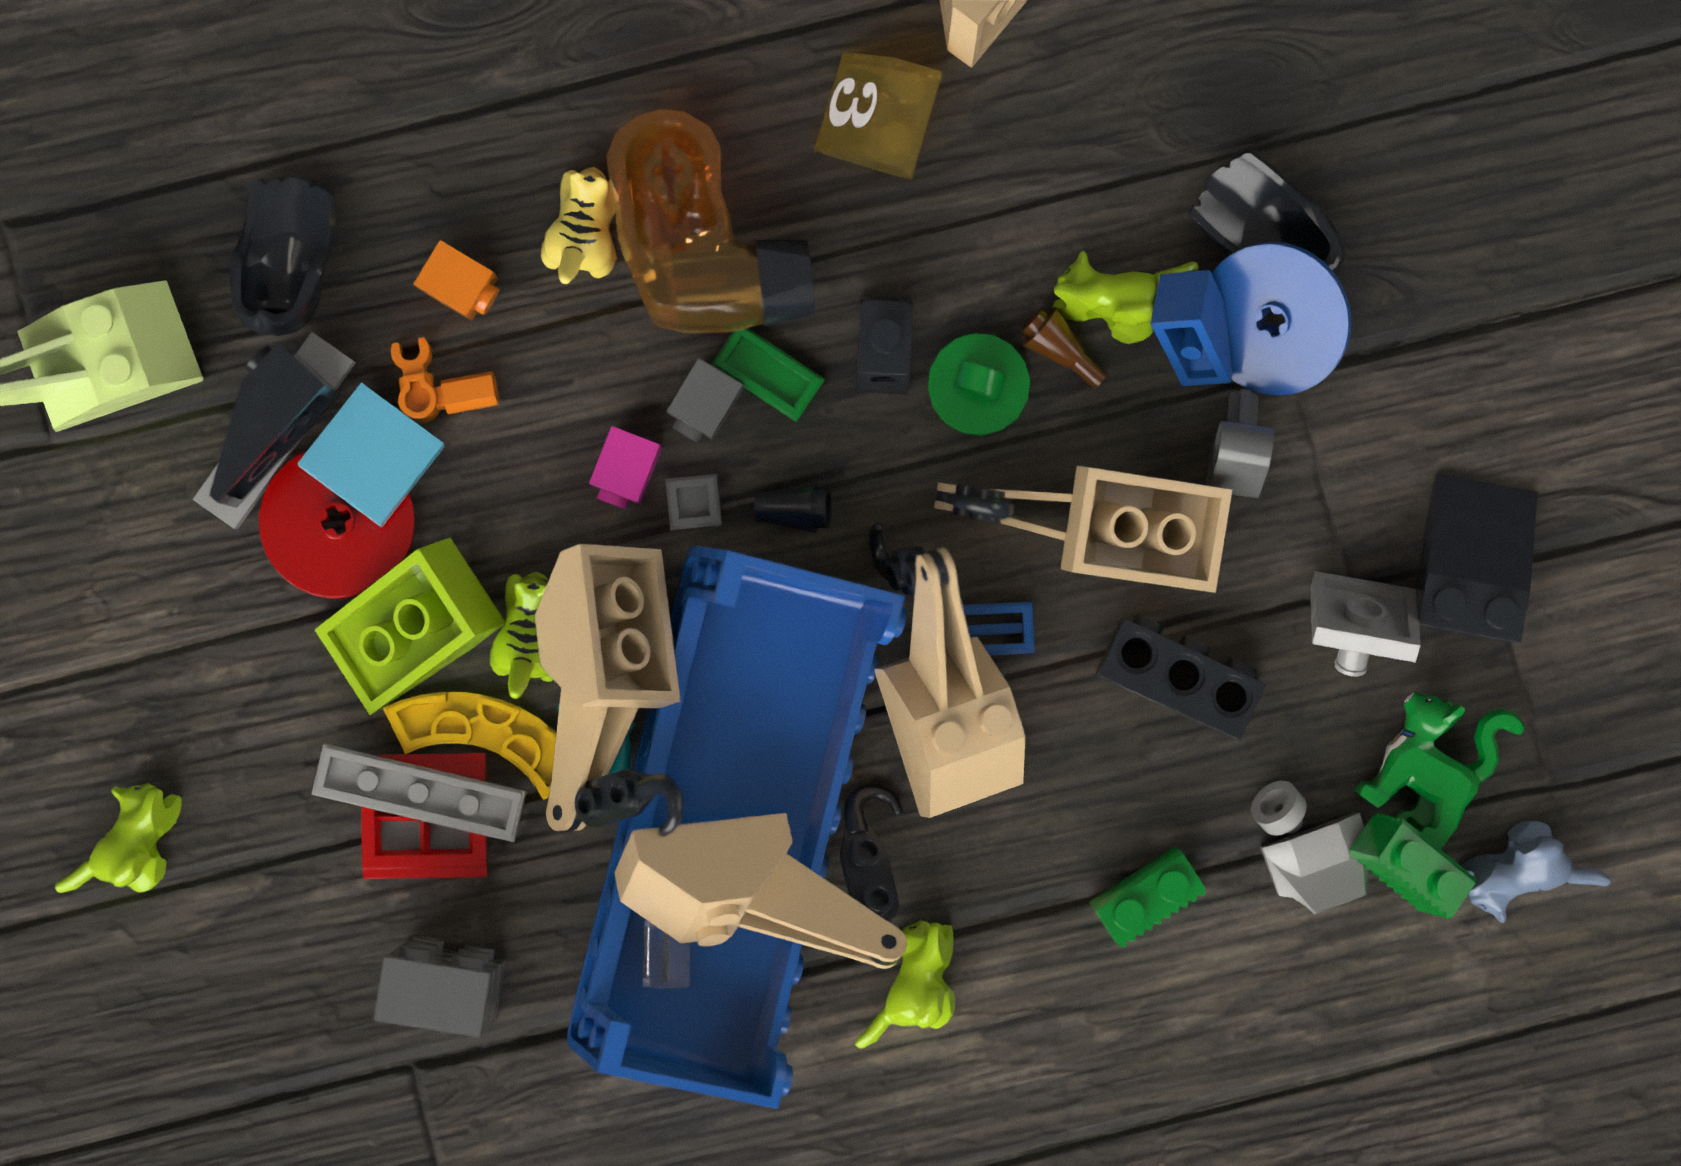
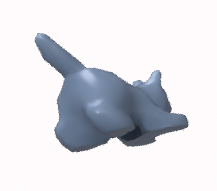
(1529, 864)

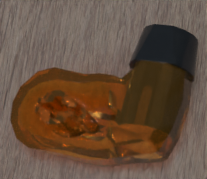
(682, 238)

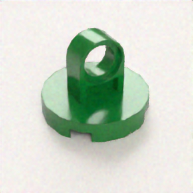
(978, 384)

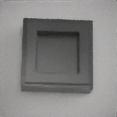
(693, 502)

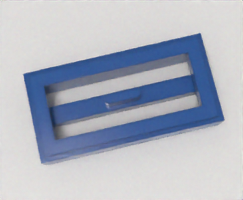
(1010, 628)

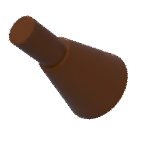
(1053, 339)

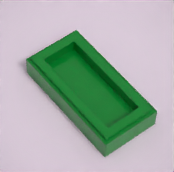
(768, 373)

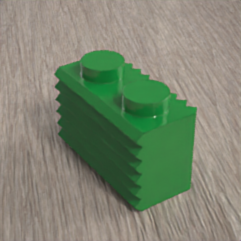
(1412, 866)
(1148, 896)

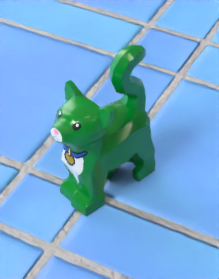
(1439, 780)

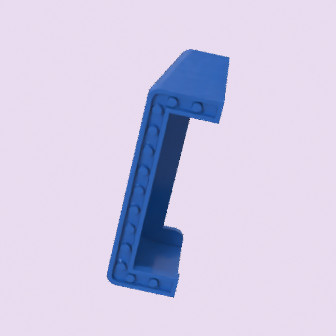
(762, 728)

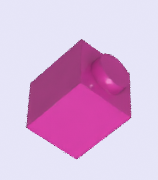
(624, 468)

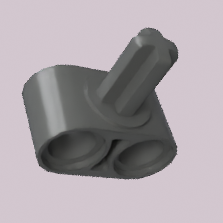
(1241, 448)

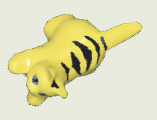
(581, 232)

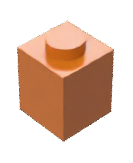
(458, 281)

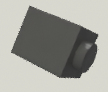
(704, 402)

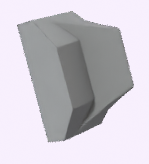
(1318, 864)

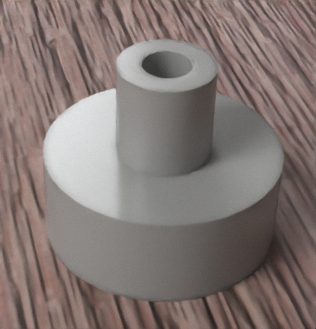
(1279, 808)

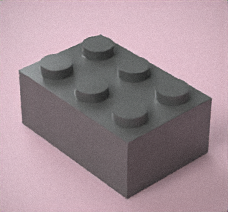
(440, 987)

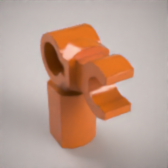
(423, 400)

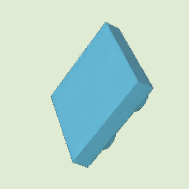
(371, 455)

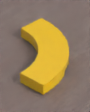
(478, 722)

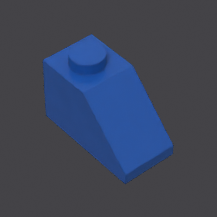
(1193, 327)

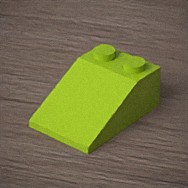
(410, 624)

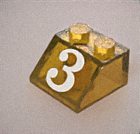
(879, 112)

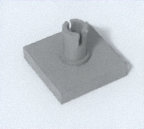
(1363, 620)

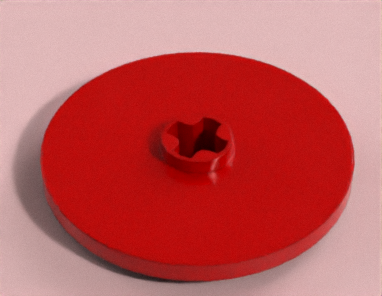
(320, 559)

